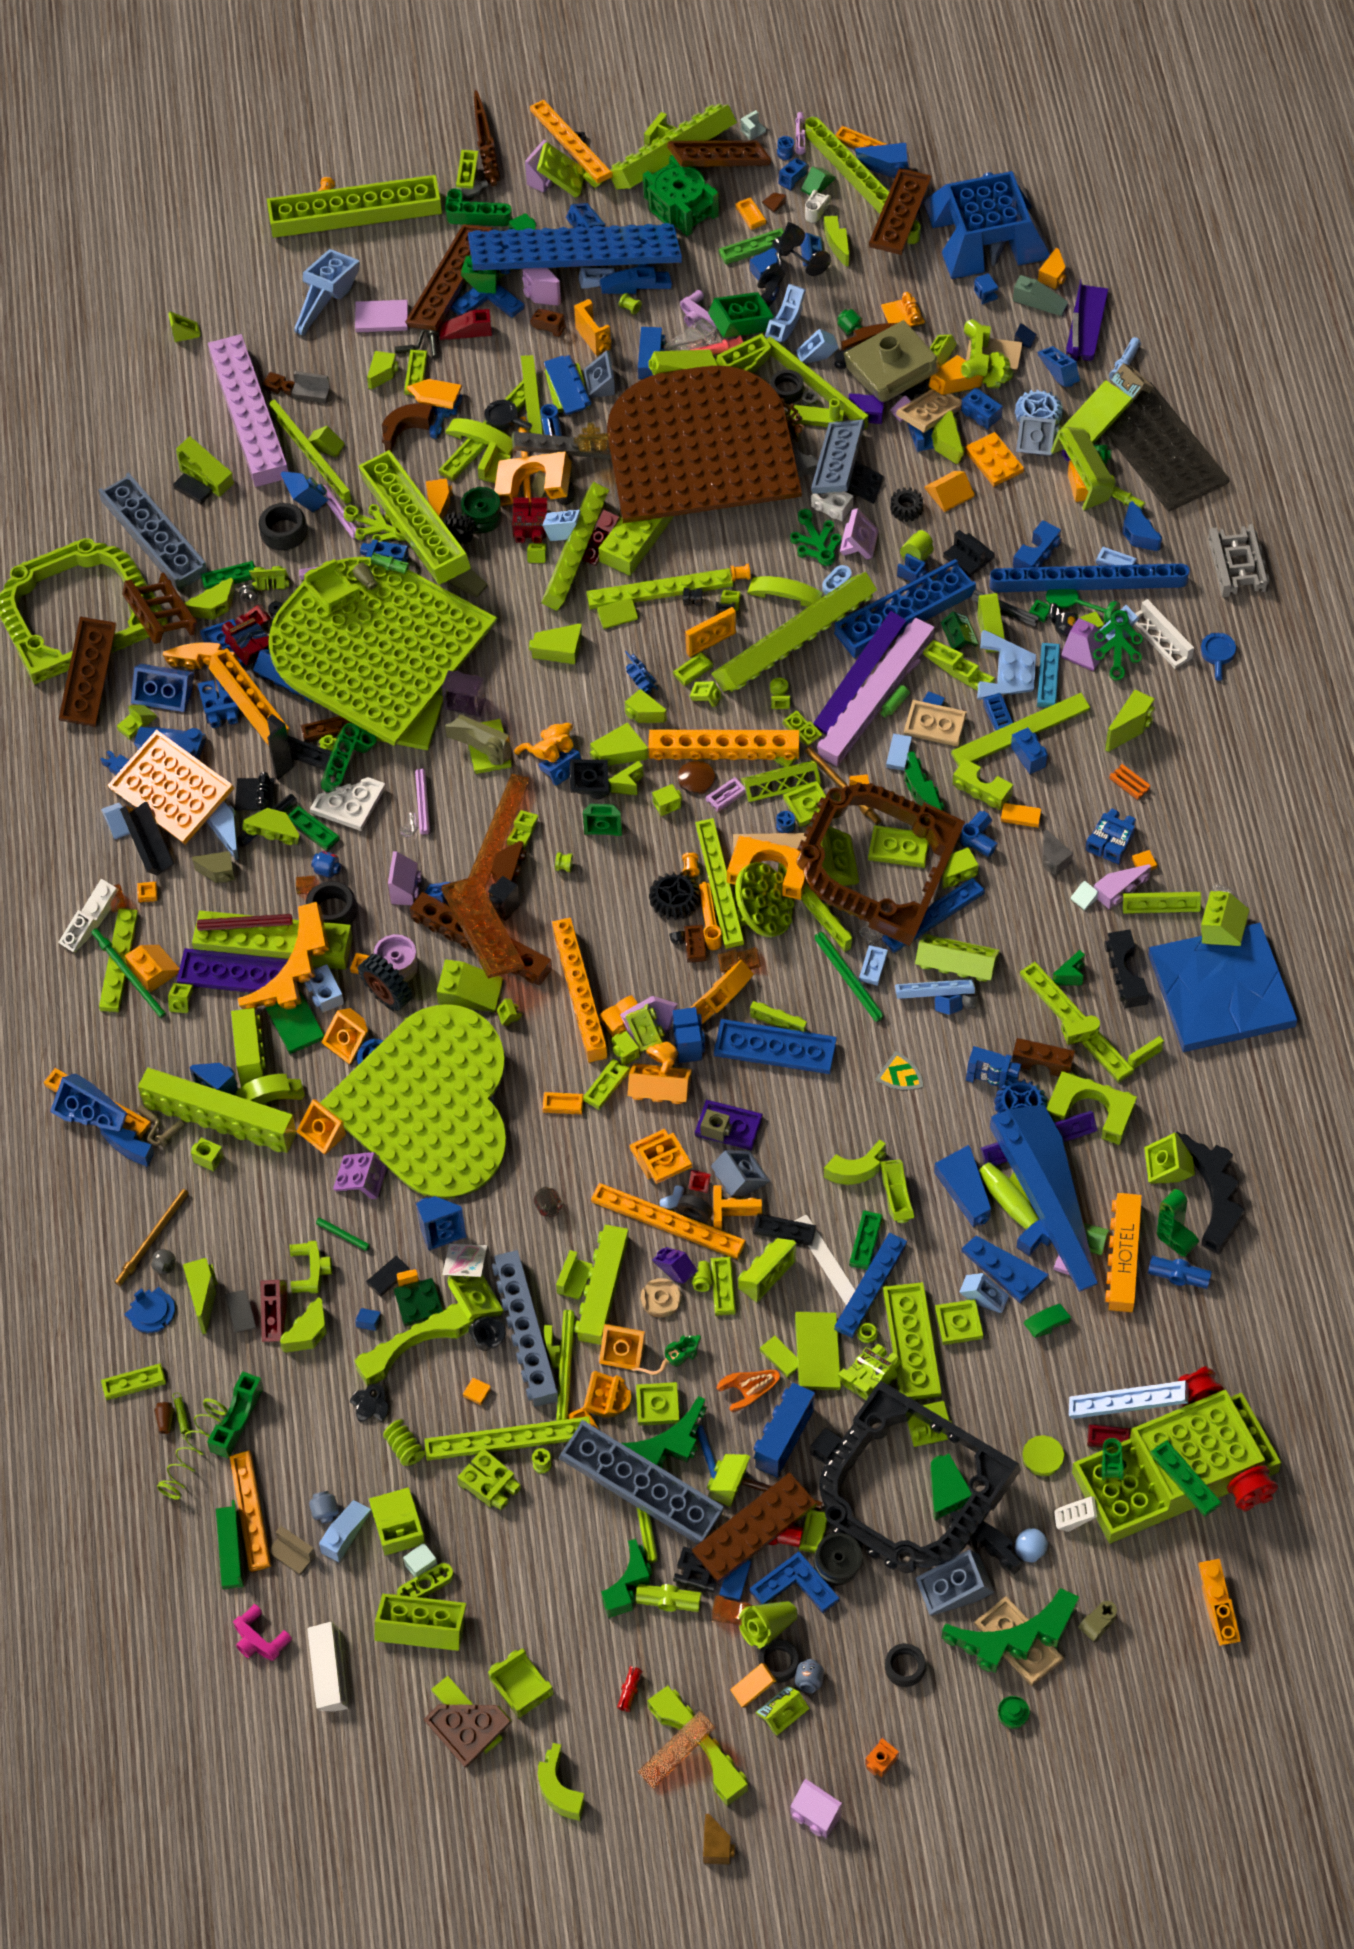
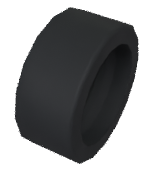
(788, 376)
(782, 1645)
(909, 1649)

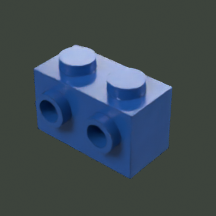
(981, 408)
(1028, 750)

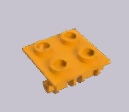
(903, 310)

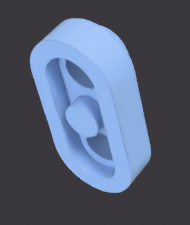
(834, 578)

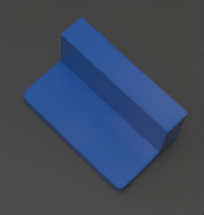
(921, 439)

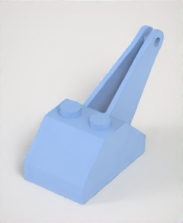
(326, 277)

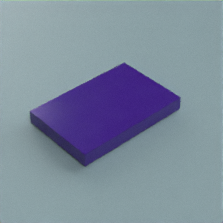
(744, 1124)

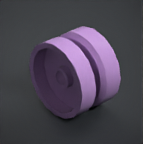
(400, 953)

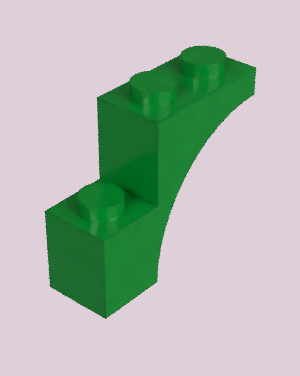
(619, 1597)

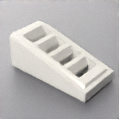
(1068, 1522)

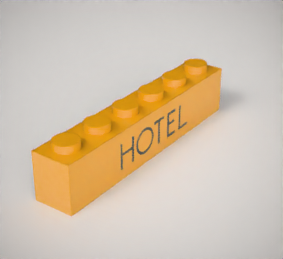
(1124, 1252)

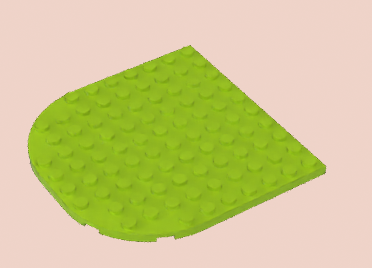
(379, 655)

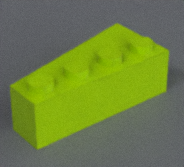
(247, 1045)

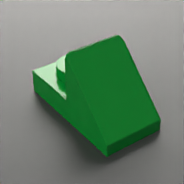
(1069, 972)

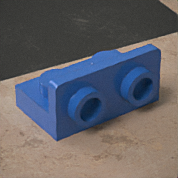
(583, 216)
(559, 769)

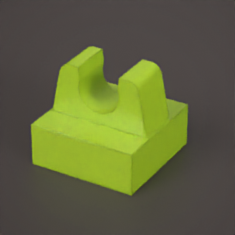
(507, 1012)

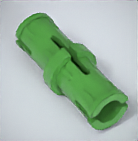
(389, 563)

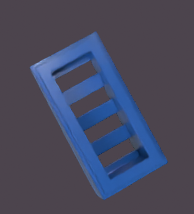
(997, 702)

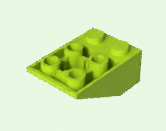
(396, 1521)

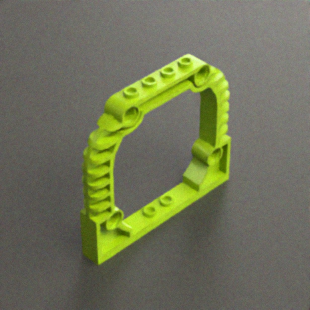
(45, 662)

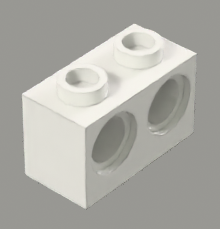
(834, 504)

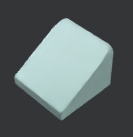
(1084, 895)

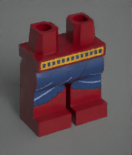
(246, 638)

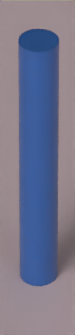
(706, 1450)

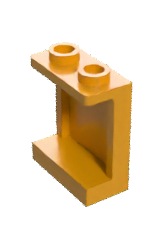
(597, 338)

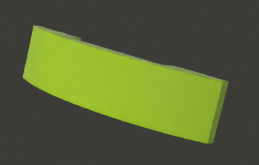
(480, 432)
(784, 588)

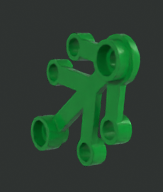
(816, 540)
(1118, 643)

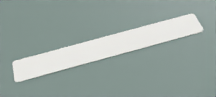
(830, 1265)

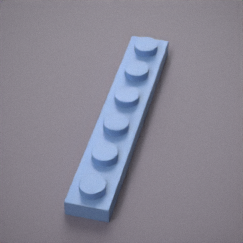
(1128, 1399)

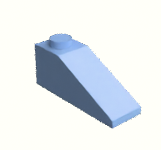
(224, 826)
(343, 1531)

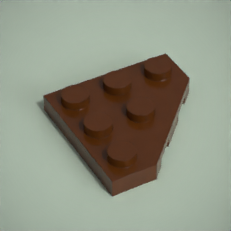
(467, 1728)

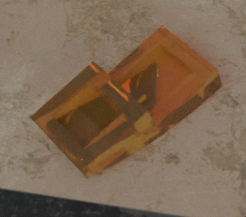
(730, 958)

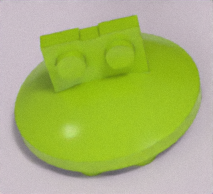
(761, 900)

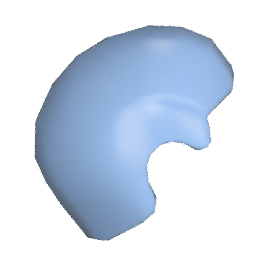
(1031, 1545)

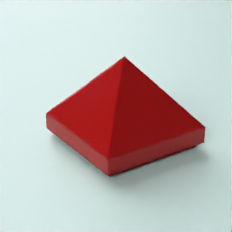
(699, 1181)

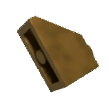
(717, 1843)

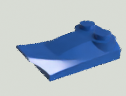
(190, 740)

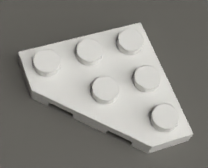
(349, 803)

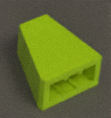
(990, 616)
(557, 644)
(619, 747)

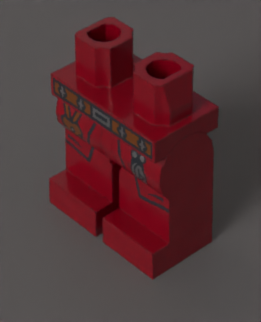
(529, 526)

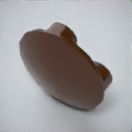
(696, 776)

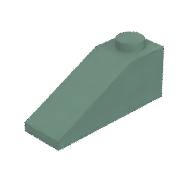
(1036, 295)

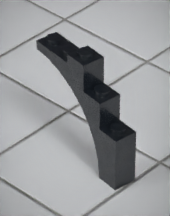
(1221, 1187)

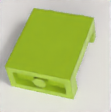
(331, 587)
(519, 1683)

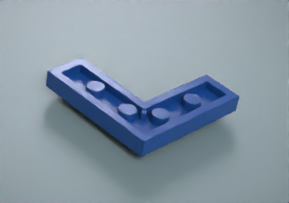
(502, 299)
(794, 1570)

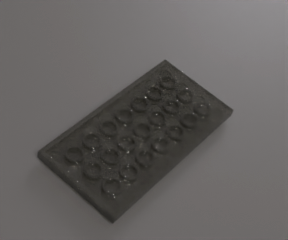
(1165, 451)

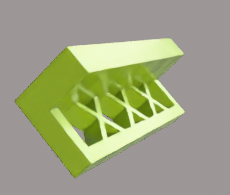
(785, 772)

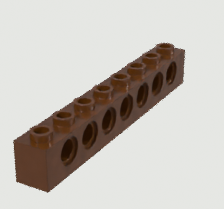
(427, 905)

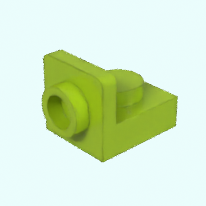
(706, 692)
(179, 997)

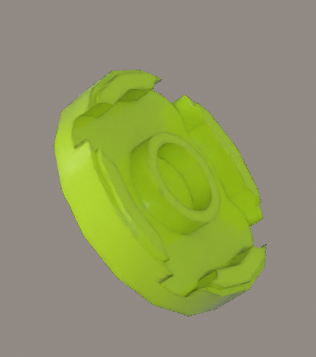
(1043, 1455)

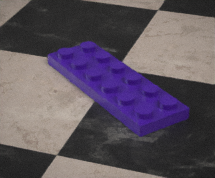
(227, 970)

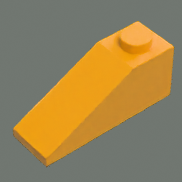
(439, 496)

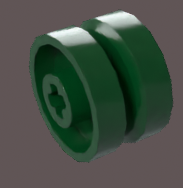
(483, 507)

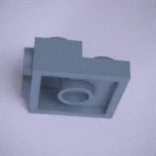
(1037, 436)

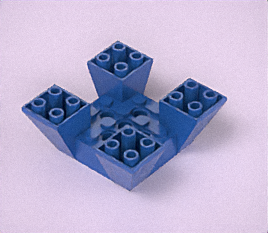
(985, 213)

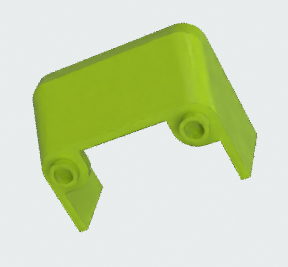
(1087, 463)

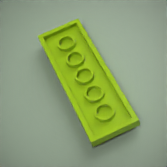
(912, 1340)

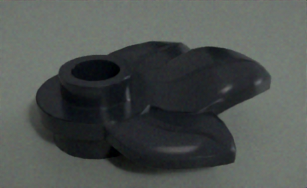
(370, 1405)

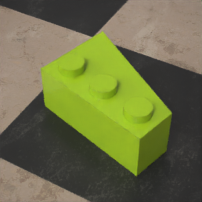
(747, 355)

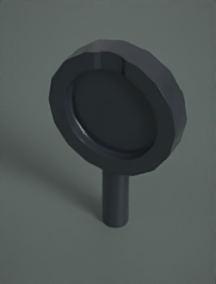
(504, 414)

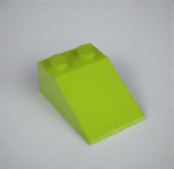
(1131, 720)
(468, 987)
(201, 1284)

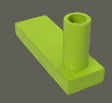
(820, 416)

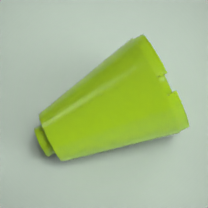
(766, 1622)

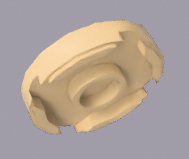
(660, 1297)

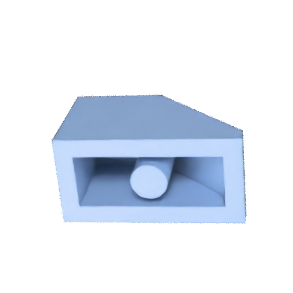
(817, 347)
(984, 1292)

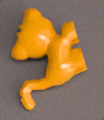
(555, 740)

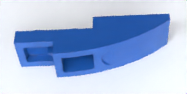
(635, 278)

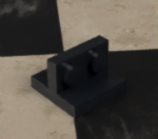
(969, 553)

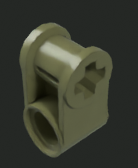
(1096, 1623)

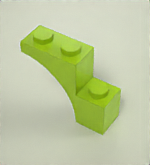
(896, 1191)

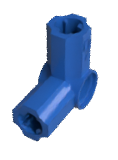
(977, 839)

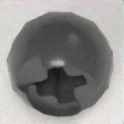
(163, 1261)

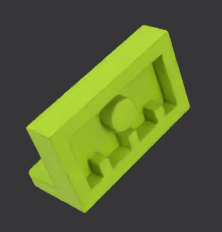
(645, 1027)

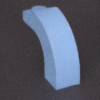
(788, 316)

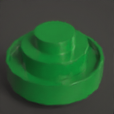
(1013, 1712)

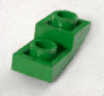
(1046, 1320)

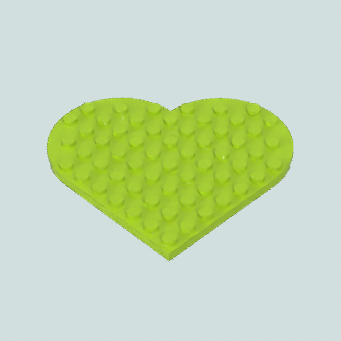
(428, 1103)

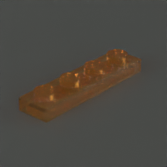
(676, 1749)

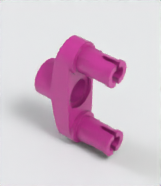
(252, 1642)

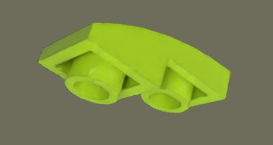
(807, 731)

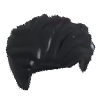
(487, 1332)

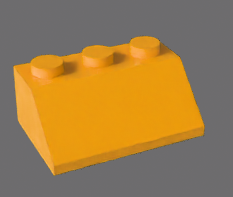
(648, 1082)

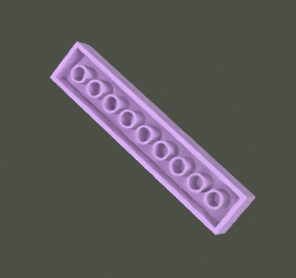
(248, 410)

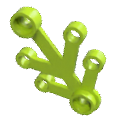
(377, 525)

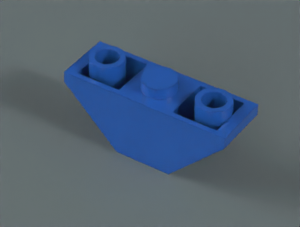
(1139, 529)

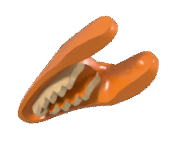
(751, 1384)

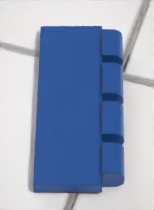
(567, 384)

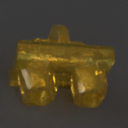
(599, 439)

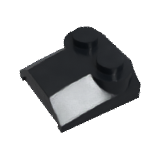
(589, 777)

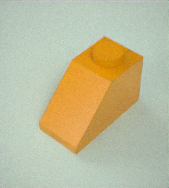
(1053, 270)

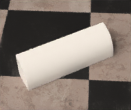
(327, 1667)

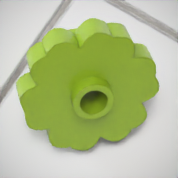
(998, 370)

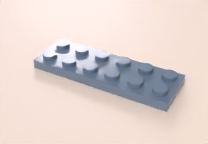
(837, 456)

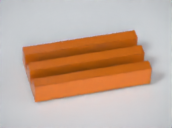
(1131, 779)

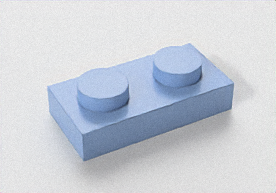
(873, 965)

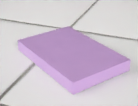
(381, 316)

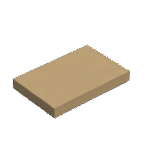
(1009, 348)
(935, 723)

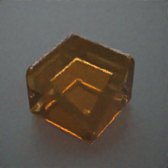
(118, 901)

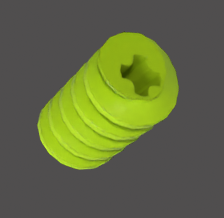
(402, 1443)

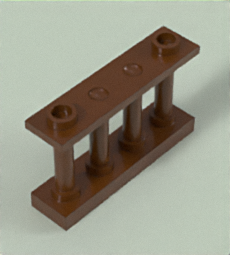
(148, 618)

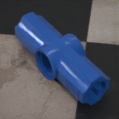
(1179, 1272)

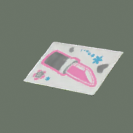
(464, 1260)

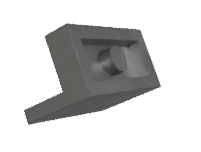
(311, 387)

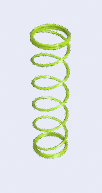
(192, 1448)

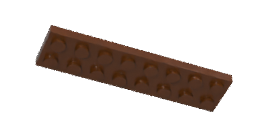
(444, 284)

